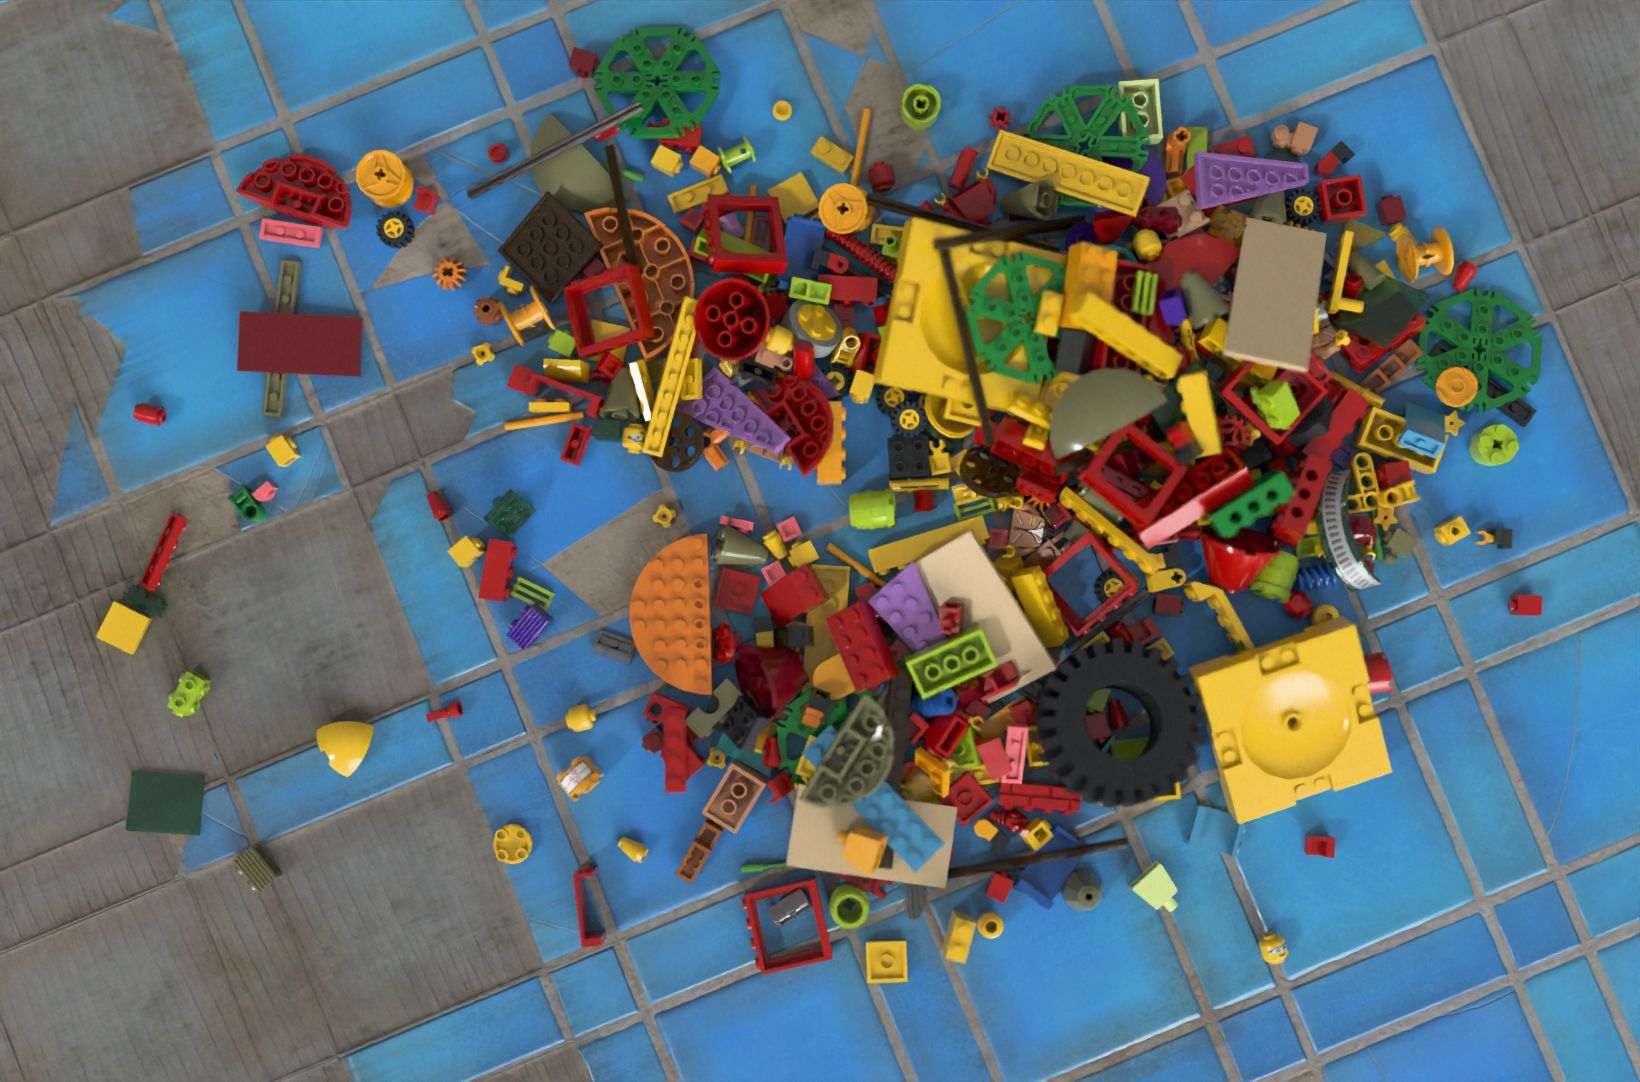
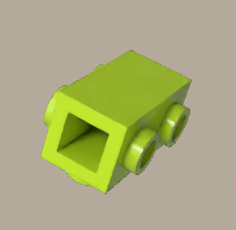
(186, 698)

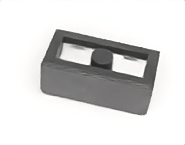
(613, 647)
(789, 908)

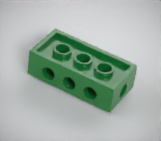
(1279, 492)

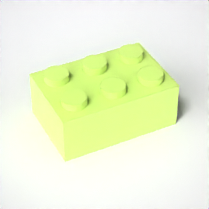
(1146, 100)

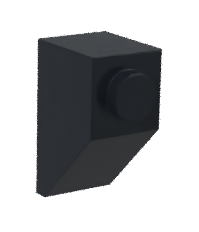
(753, 375)
(794, 637)

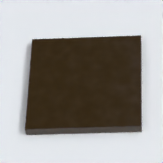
(550, 247)

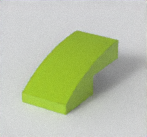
(810, 290)

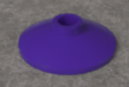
(1081, 232)

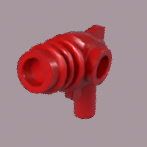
(1013, 820)

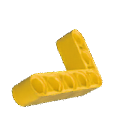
(1361, 492)

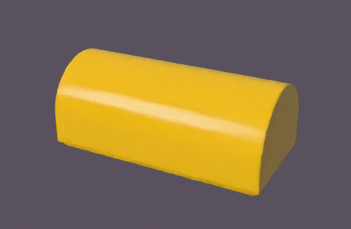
(1033, 750)

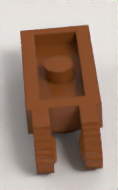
(1047, 552)

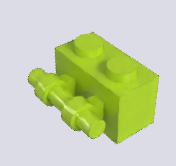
(1275, 404)

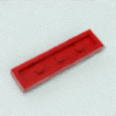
(163, 550)

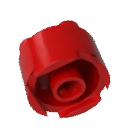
(1378, 672)

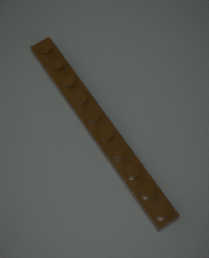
(898, 718)

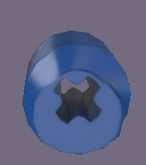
(1315, 576)
(936, 704)

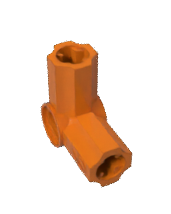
(1175, 148)
(713, 452)

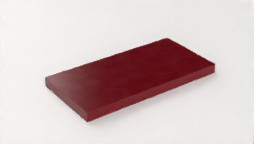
(300, 344)

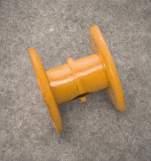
(384, 178)
(833, 206)
(1437, 251)
(526, 316)

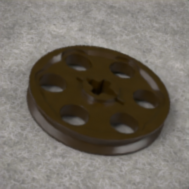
(683, 443)
(981, 472)

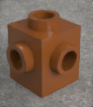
(493, 316)

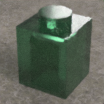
(607, 431)

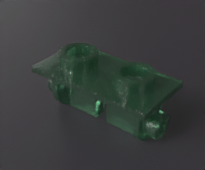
(138, 597)

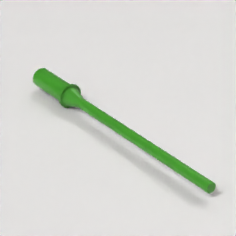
(627, 173)
(1378, 546)
(760, 867)

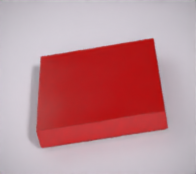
(737, 590)
(967, 796)

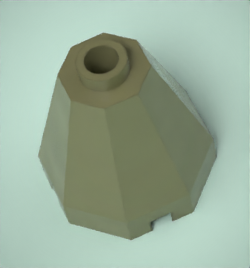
(1083, 890)

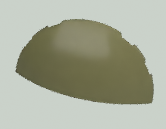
(572, 175)
(1098, 406)
(854, 760)

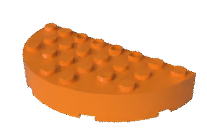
(663, 268)
(674, 615)

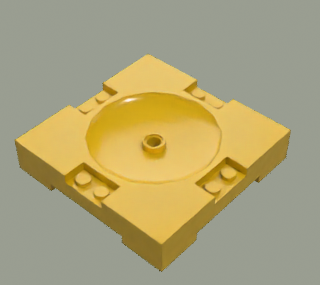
(921, 335)
(1333, 726)

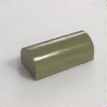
(1365, 269)

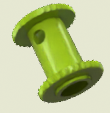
(734, 155)

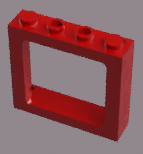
(744, 262)
(580, 318)
(1314, 393)
(1092, 478)
(1069, 616)
(771, 965)

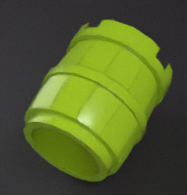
(873, 509)
(1277, 578)
(849, 917)

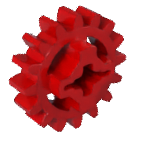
(1235, 440)

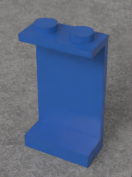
(800, 240)
(1045, 879)

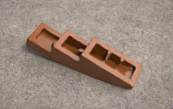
(1391, 366)
(699, 850)

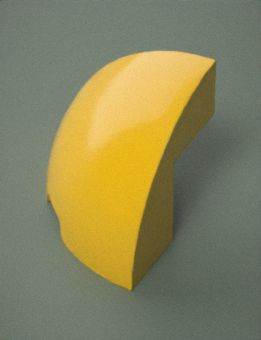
(345, 744)

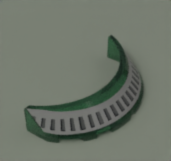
(1337, 535)

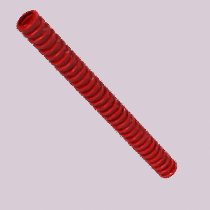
(864, 254)

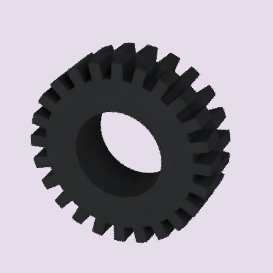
(1169, 709)

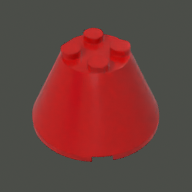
(731, 319)
(1236, 559)

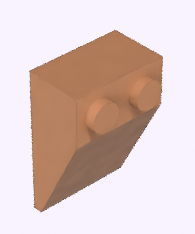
(735, 795)

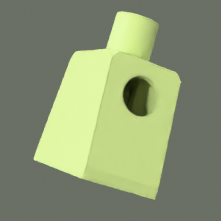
(1156, 887)

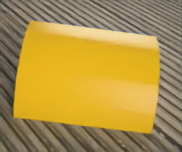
(566, 370)

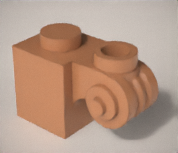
(1298, 141)
(772, 358)

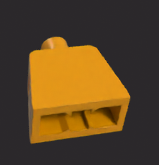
(863, 848)

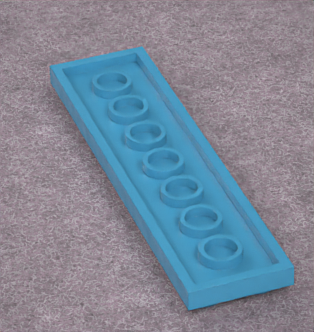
(887, 814)

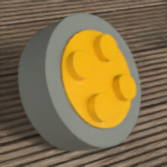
(815, 325)

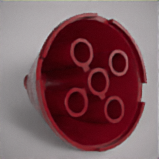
(770, 676)

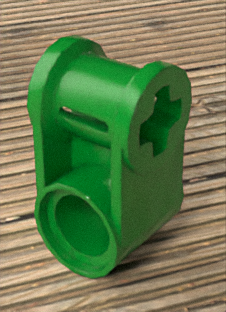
(245, 502)

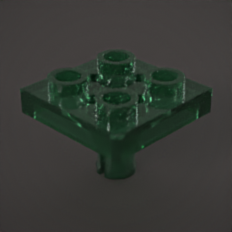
(509, 513)

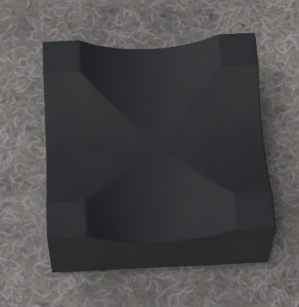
(1314, 424)
(1255, 455)
(908, 457)
(745, 724)

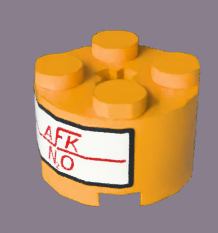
(580, 777)

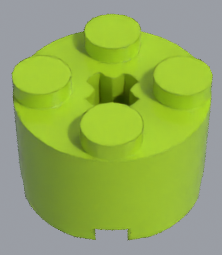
(922, 96)
(1504, 444)

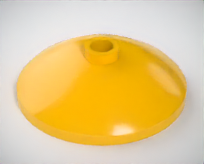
(935, 409)

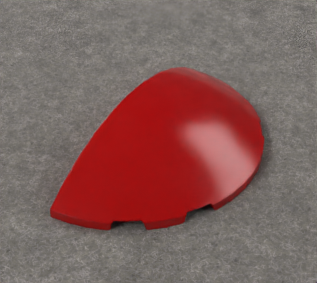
(300, 189)
(1198, 253)
(803, 415)

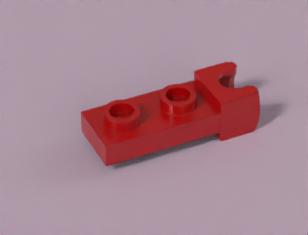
(866, 883)

